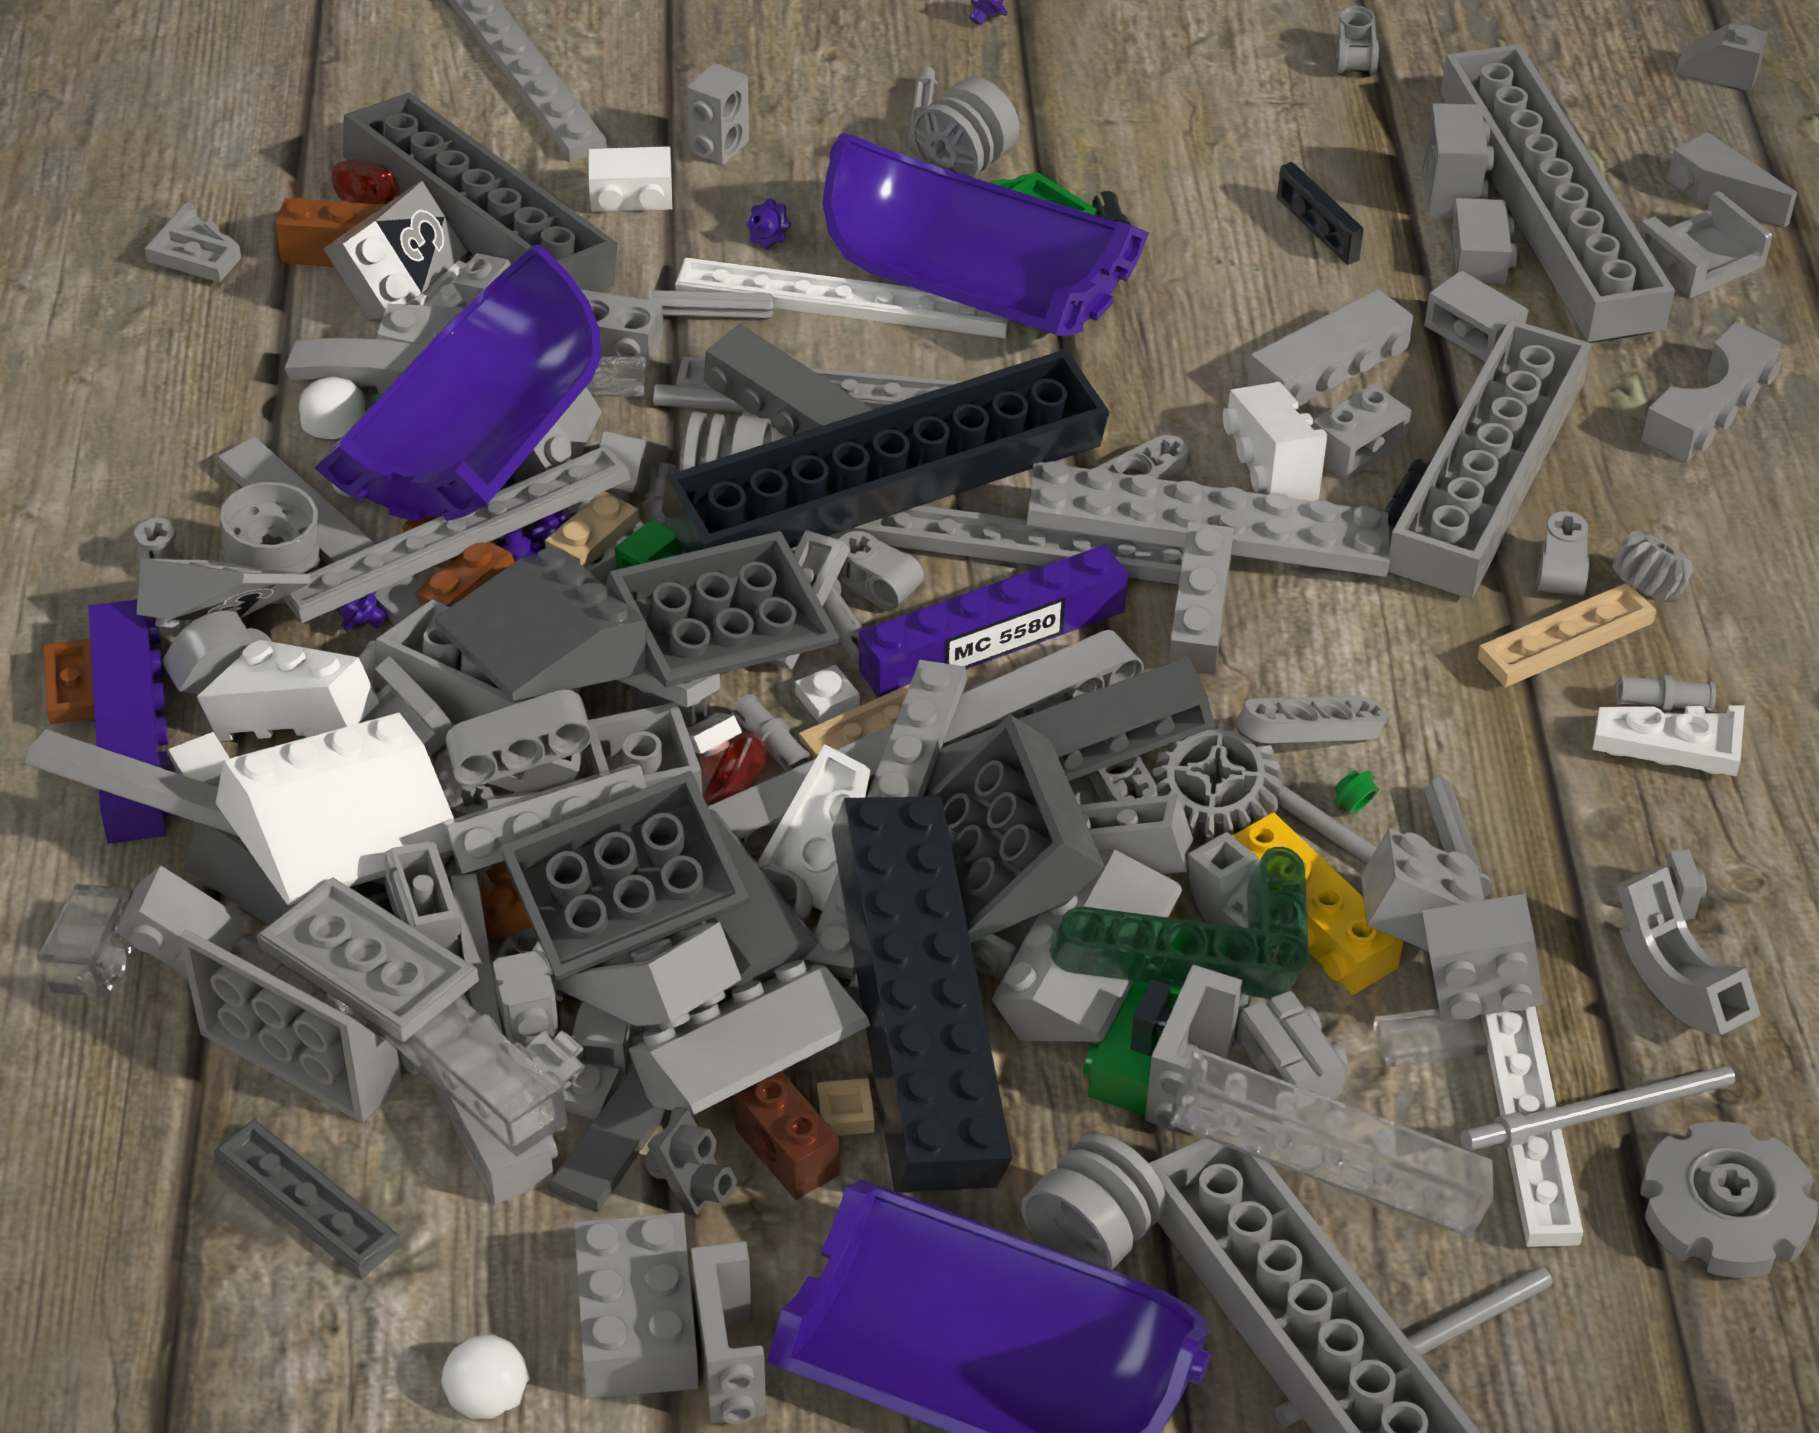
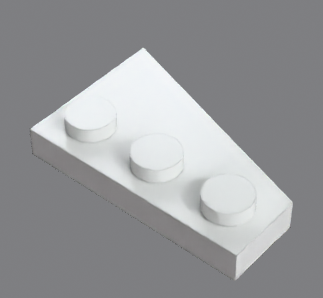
(1687, 740)
(804, 834)

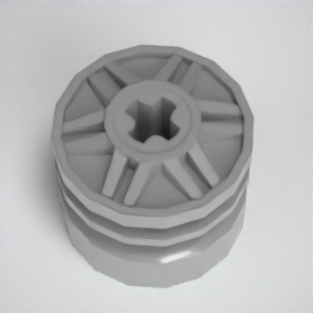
(966, 127)
(704, 446)
(271, 528)
(1095, 1201)

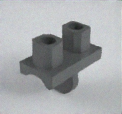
(687, 1162)

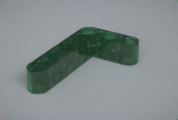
(1203, 944)

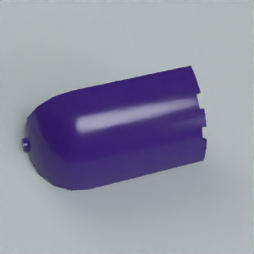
(974, 239)
(474, 397)
(984, 1327)

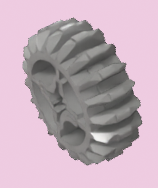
(1241, 796)

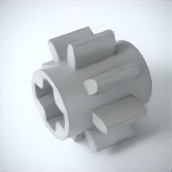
(557, 1056)

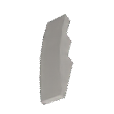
(355, 359)

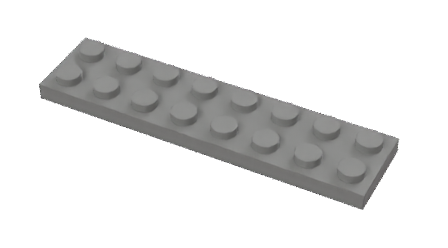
(1160, 510)

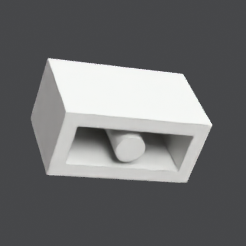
(630, 179)

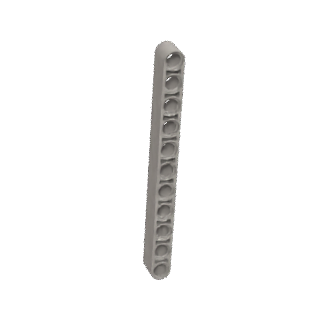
(1027, 690)

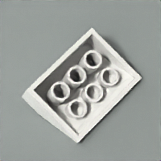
(334, 804)

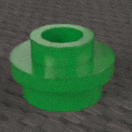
(1355, 791)

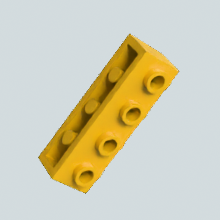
(1335, 912)

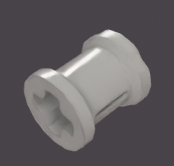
(152, 544)

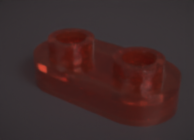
(363, 182)
(737, 768)

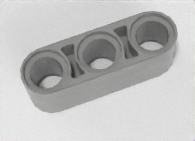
(518, 737)

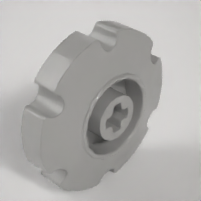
(1729, 1199)

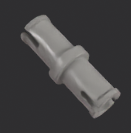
(1664, 693)
(771, 731)

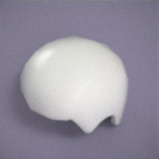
(330, 407)
(484, 1377)

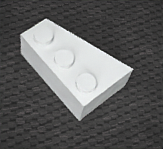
(1276, 441)
(287, 689)

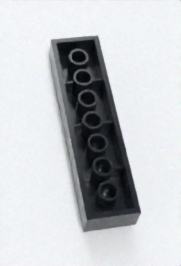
(920, 995)

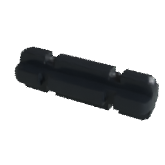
(1405, 490)

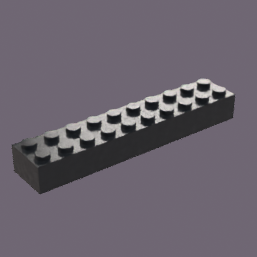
(890, 457)

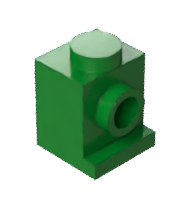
(647, 544)

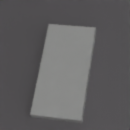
(368, 959)

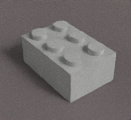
(635, 1306)

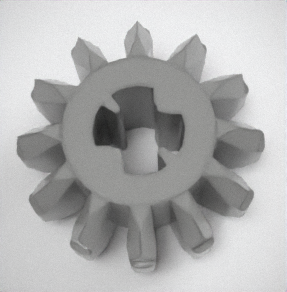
(1652, 566)

